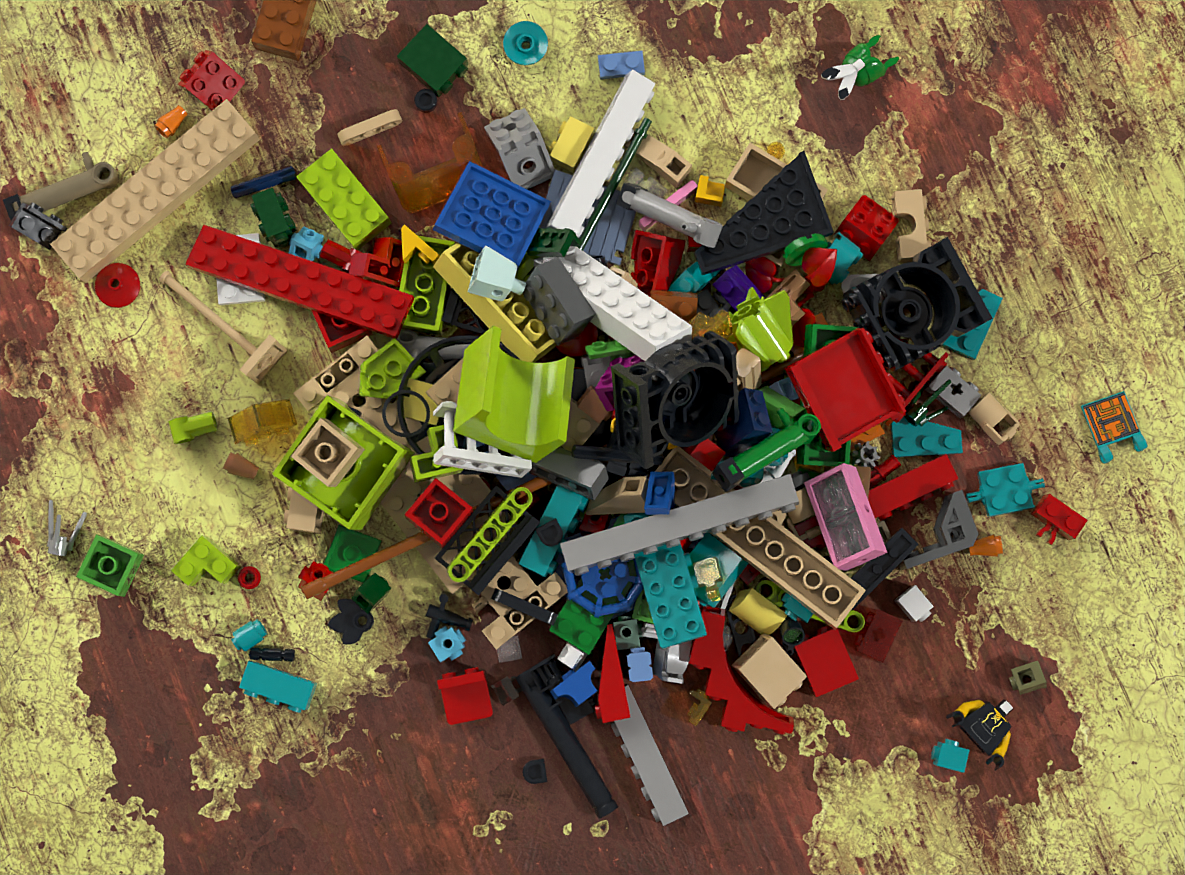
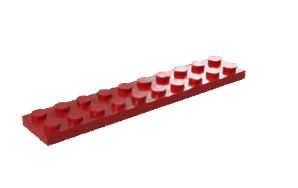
(300, 281)

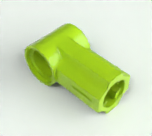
(186, 428)

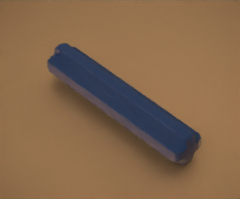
(263, 182)

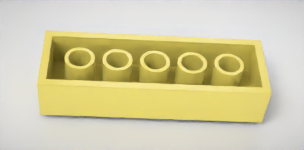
(520, 327)

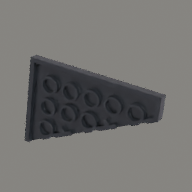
(771, 220)

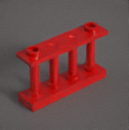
(937, 366)

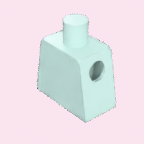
(494, 276)

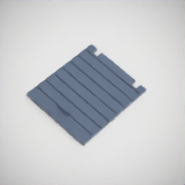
(612, 229)

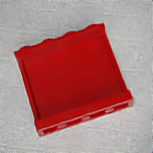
(846, 388)

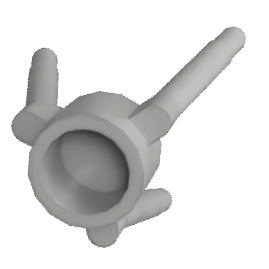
(58, 544)

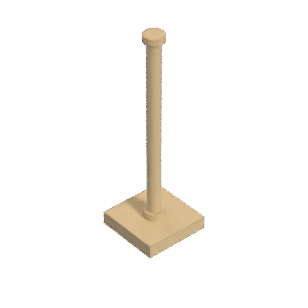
(261, 358)

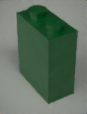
(433, 60)

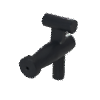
(440, 614)

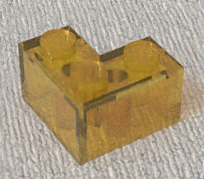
(261, 421)

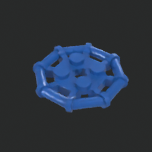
(604, 588)

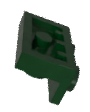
(552, 242)

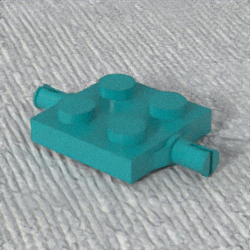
(1005, 490)

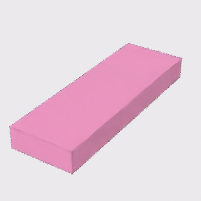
(676, 198)

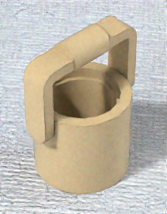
(988, 413)
(802, 512)

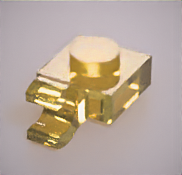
(707, 575)

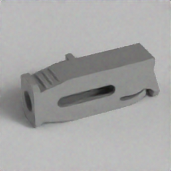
(671, 661)

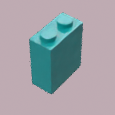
(729, 562)

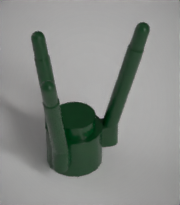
(917, 412)

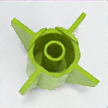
(764, 327)

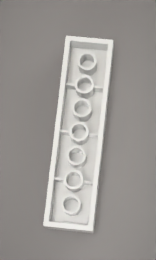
(622, 308)

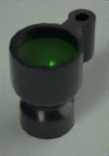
(791, 634)

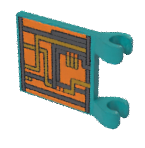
(1111, 422)

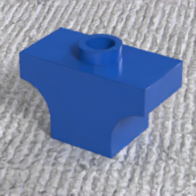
(576, 685)

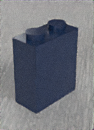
(752, 424)

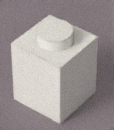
(914, 604)

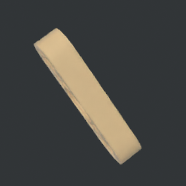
(369, 127)

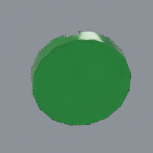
(795, 250)

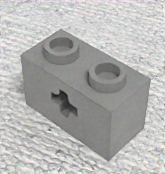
(966, 394)

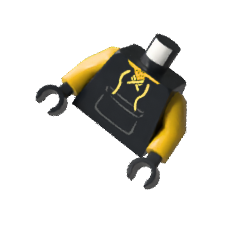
(985, 727)

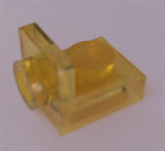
(698, 710)

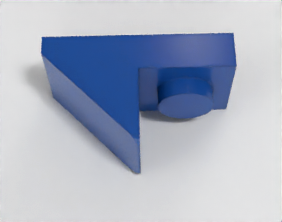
(660, 493)

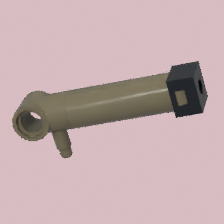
(67, 189)

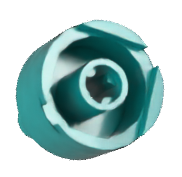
(847, 254)

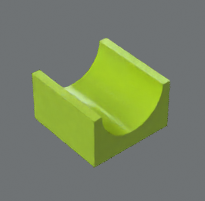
(513, 401)
(367, 480)

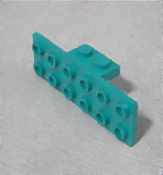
(670, 592)

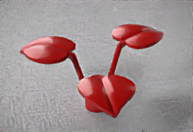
(819, 266)

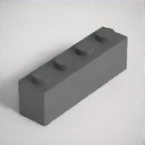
(577, 475)

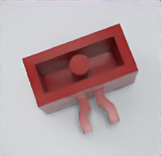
(1058, 518)

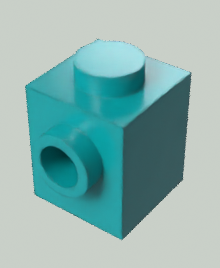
(795, 609)
(950, 755)

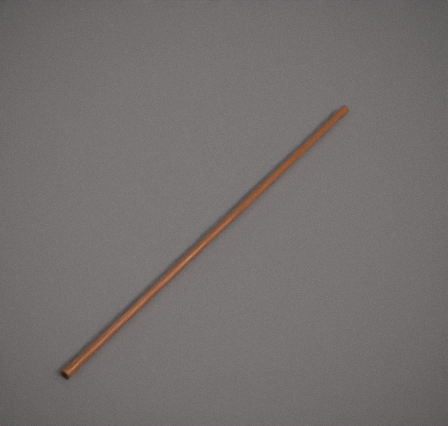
(322, 584)

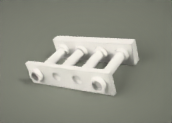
(471, 458)

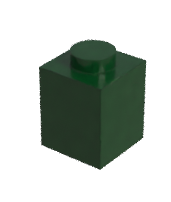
(371, 592)

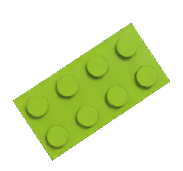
(344, 199)
(428, 289)

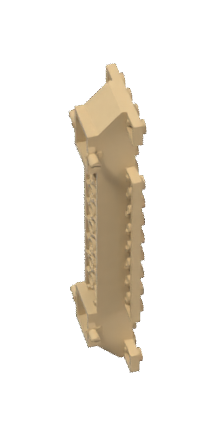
(342, 381)

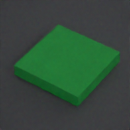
(349, 547)

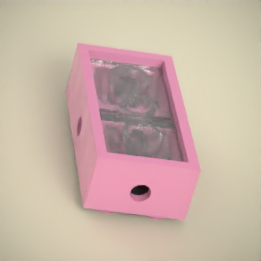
(845, 517)

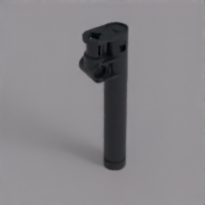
(536, 685)

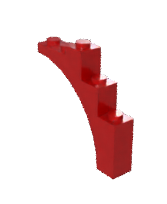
(723, 684)

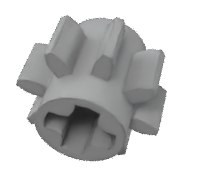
(869, 451)

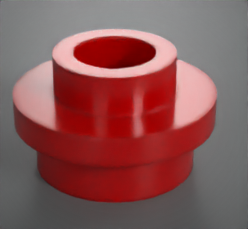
(242, 577)

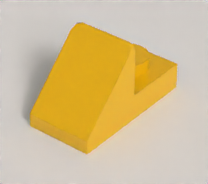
(412, 243)

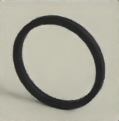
(406, 392)

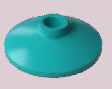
(525, 33)

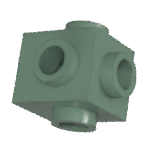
(630, 641)

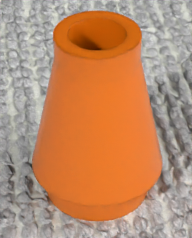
(170, 122)
(987, 546)

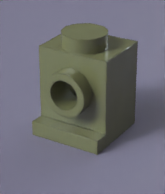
(1029, 670)

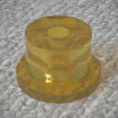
(778, 147)

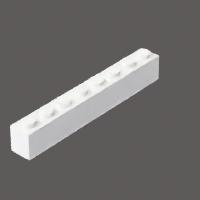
(602, 152)

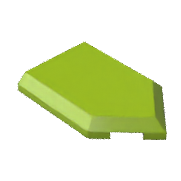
(384, 371)

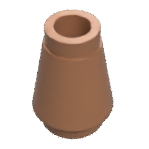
(240, 466)

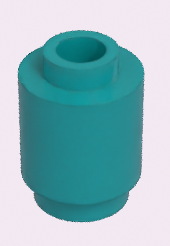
(249, 635)

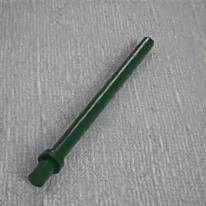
(640, 134)

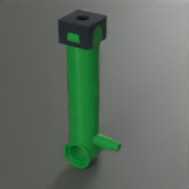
(734, 470)

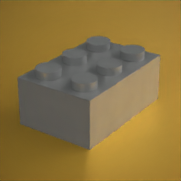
(558, 301)

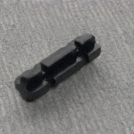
(272, 654)

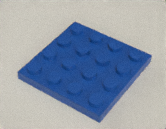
(491, 214)

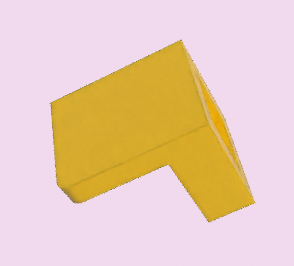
(709, 192)

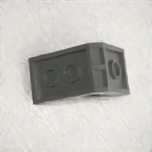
(952, 518)

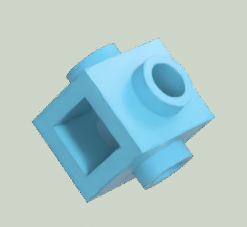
(306, 244)
(439, 647)

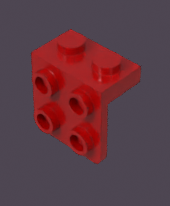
(211, 80)
(868, 226)
(465, 696)

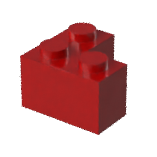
(382, 266)

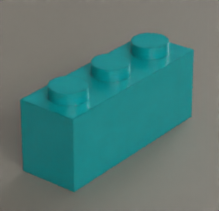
(277, 686)

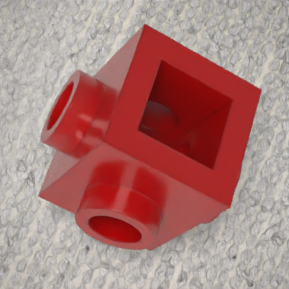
(315, 571)

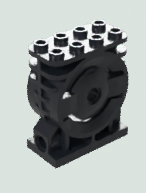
(946, 284)
(670, 401)

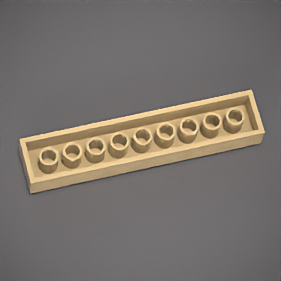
(155, 191)
(770, 547)

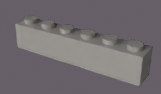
(649, 764)

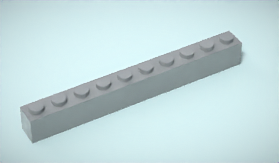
(681, 523)

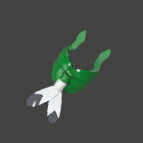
(858, 68)

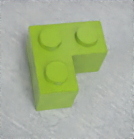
(423, 464)
(203, 558)

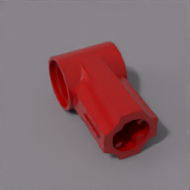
(338, 254)

